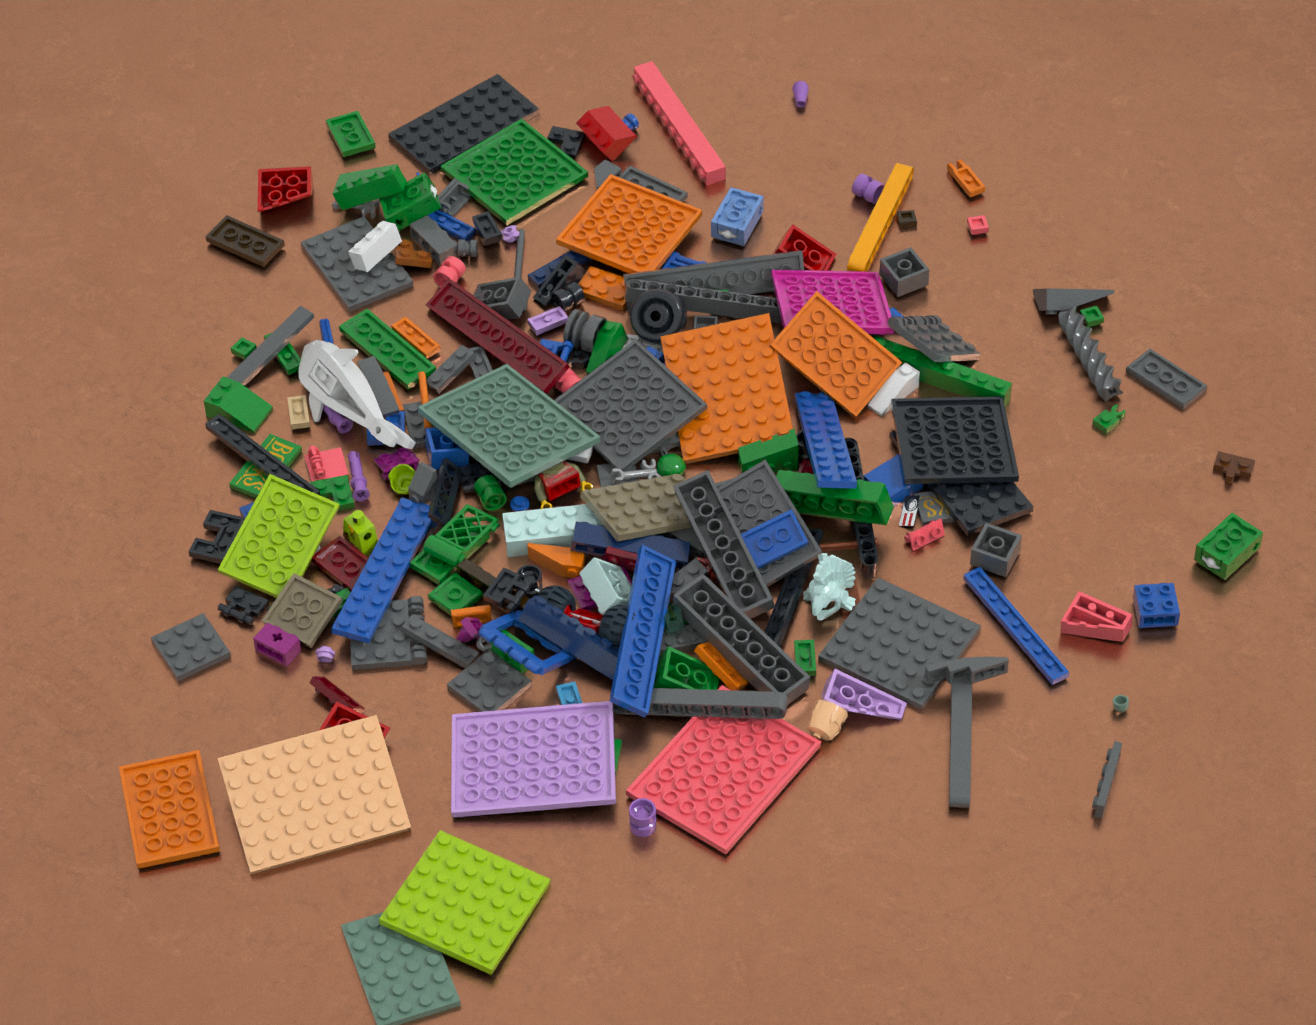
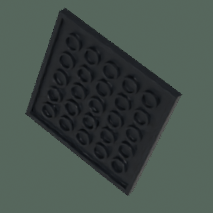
(954, 440)

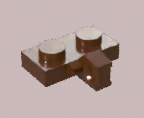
(1233, 466)

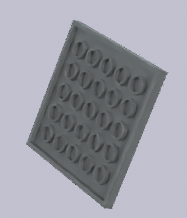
(631, 405)
(894, 638)

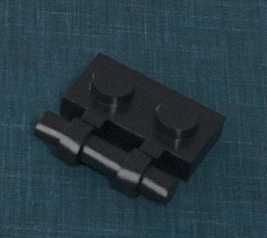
(471, 474)
(501, 590)
(247, 602)

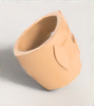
(826, 720)

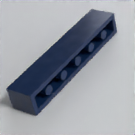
(595, 539)
(570, 635)

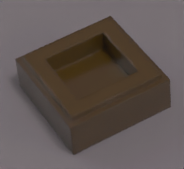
(906, 219)

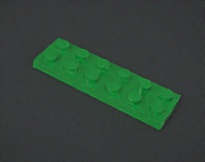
(388, 347)

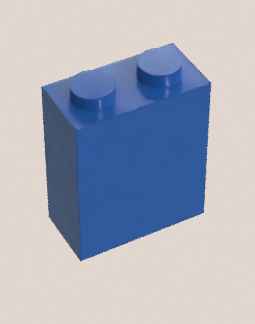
(892, 476)

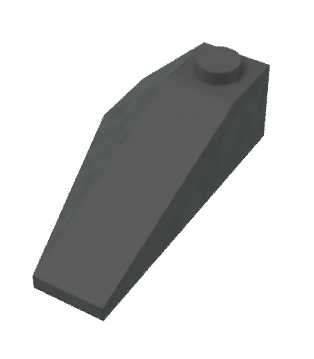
(1056, 300)

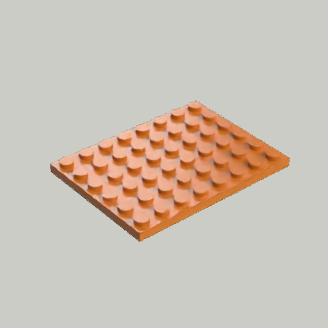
(737, 380)

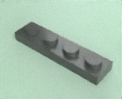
(439, 641)
(1104, 786)

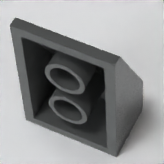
(504, 296)

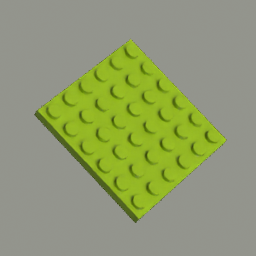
(465, 902)

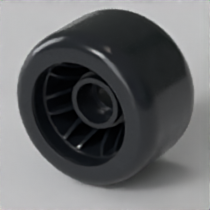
(672, 313)

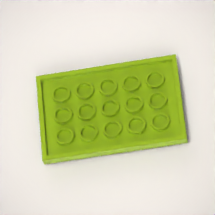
(278, 536)

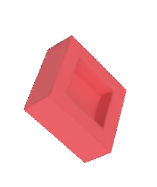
(977, 225)

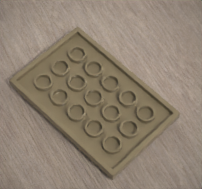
(638, 507)

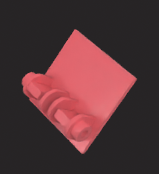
(325, 463)

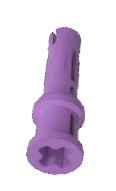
(343, 424)
(358, 481)

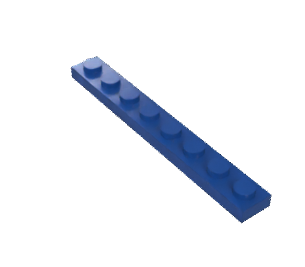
(1016, 625)

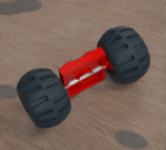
(607, 625)

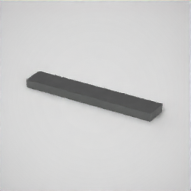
(272, 345)

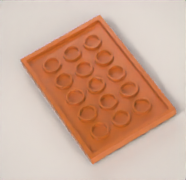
(835, 354)
(168, 809)

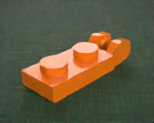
(966, 178)

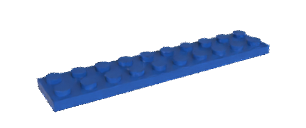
(825, 440)
(383, 571)
(643, 635)

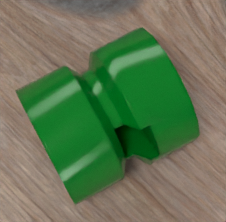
(490, 492)

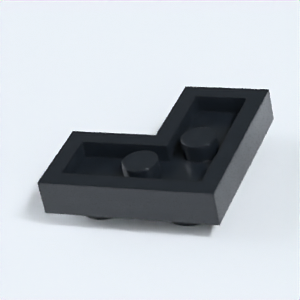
(569, 139)

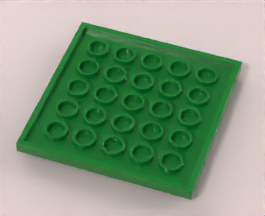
(514, 171)

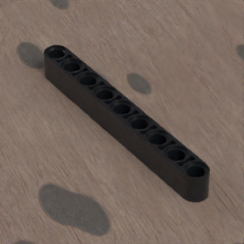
(862, 531)

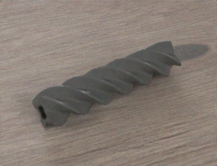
(1087, 351)

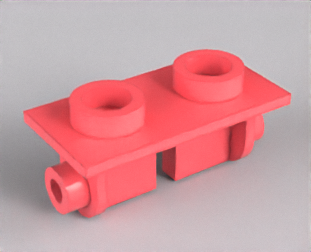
(925, 534)

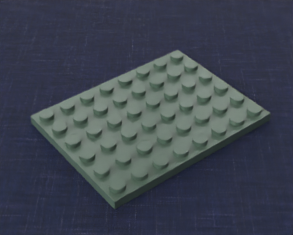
(508, 425)

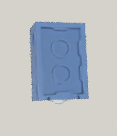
(737, 216)

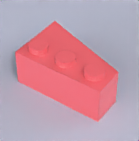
(1095, 619)

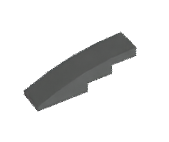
(379, 386)
(970, 668)

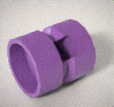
(868, 188)
(642, 817)

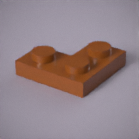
(406, 256)

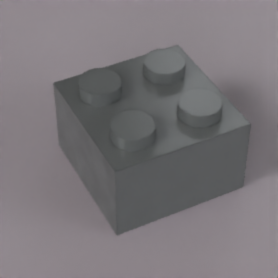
(904, 272)
(995, 549)

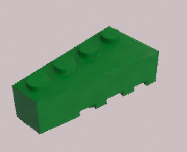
(368, 185)

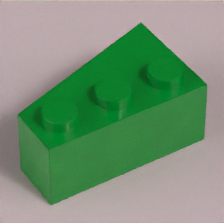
(779, 452)

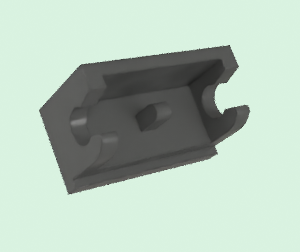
(453, 197)

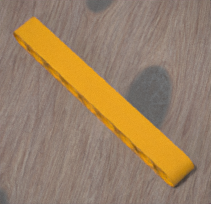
(880, 218)

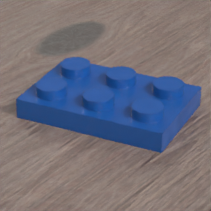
(775, 539)

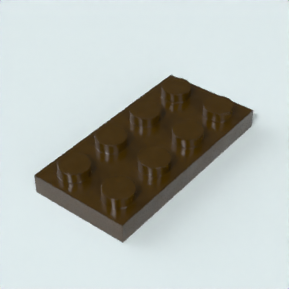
(245, 240)

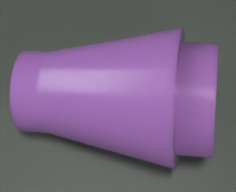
(800, 93)

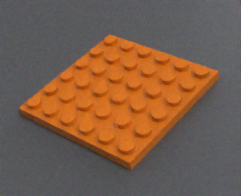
(629, 226)

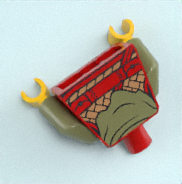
(558, 481)

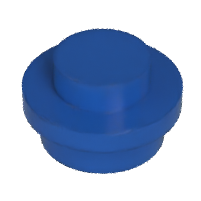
(519, 504)

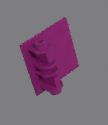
(401, 456)

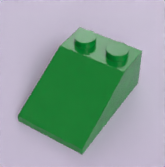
(237, 405)
(683, 671)

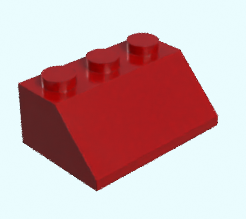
(606, 131)

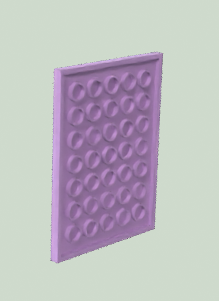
(533, 759)

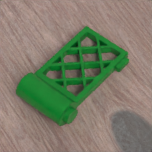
(448, 549)

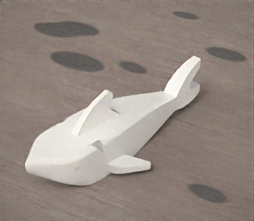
(341, 385)

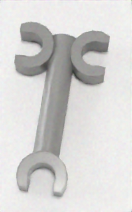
(368, 207)
(647, 471)

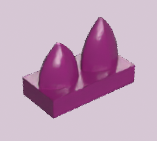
(469, 630)

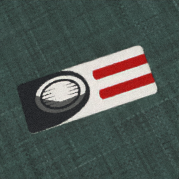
(909, 510)

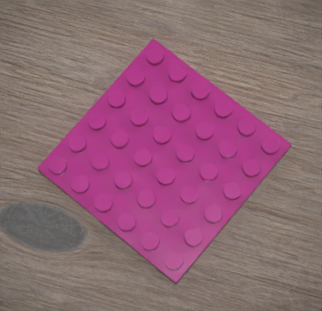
(852, 292)

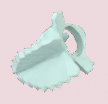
(829, 585)

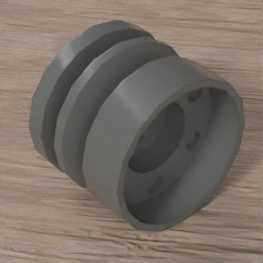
(583, 329)

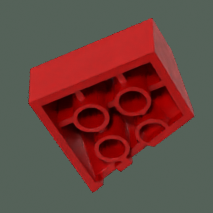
(283, 186)

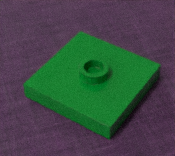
(455, 594)

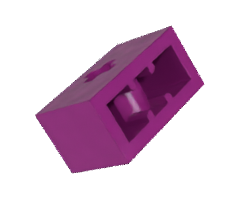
(277, 644)

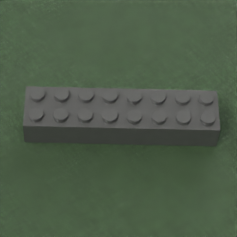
(723, 544)
(740, 639)

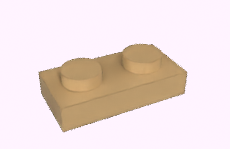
(298, 412)

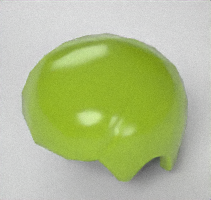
(400, 478)

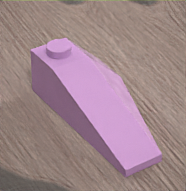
(860, 697)

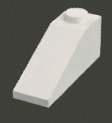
(899, 385)

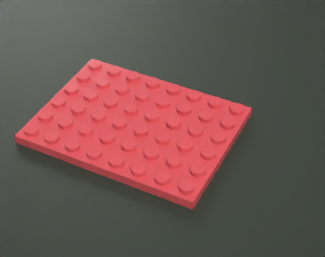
(723, 774)

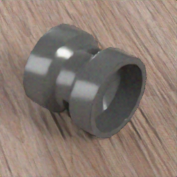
(467, 248)

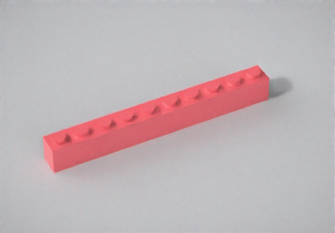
(679, 123)

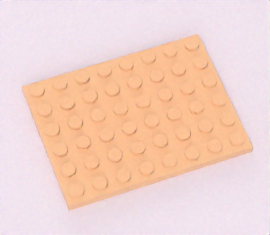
(313, 794)

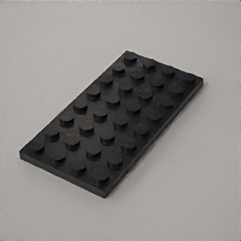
(462, 123)
(979, 503)

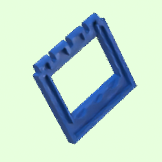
(491, 633)

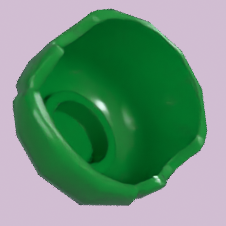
(670, 464)

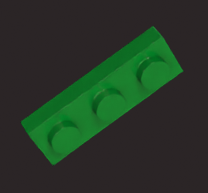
(288, 358)

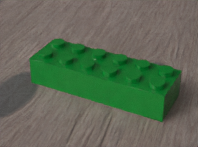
(865, 503)

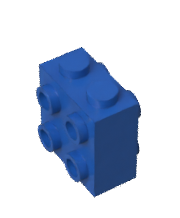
(1156, 605)

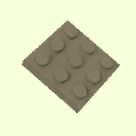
(303, 609)

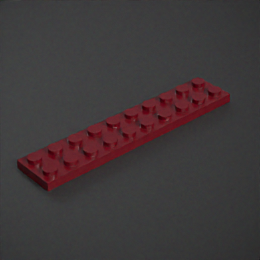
(497, 335)

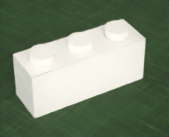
(375, 246)

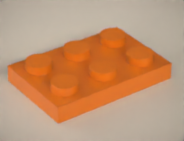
(604, 288)

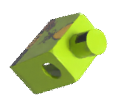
(358, 527)

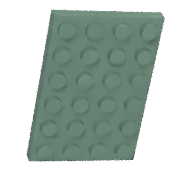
(398, 973)

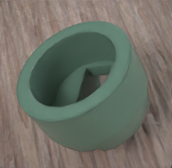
(1121, 703)

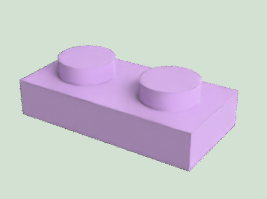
(547, 320)

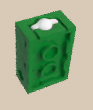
(412, 204)
(1228, 546)

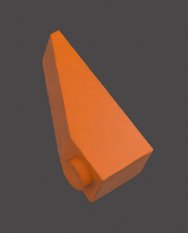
(558, 559)

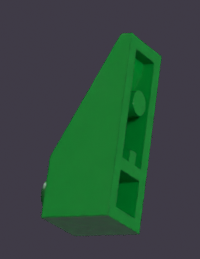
(608, 342)

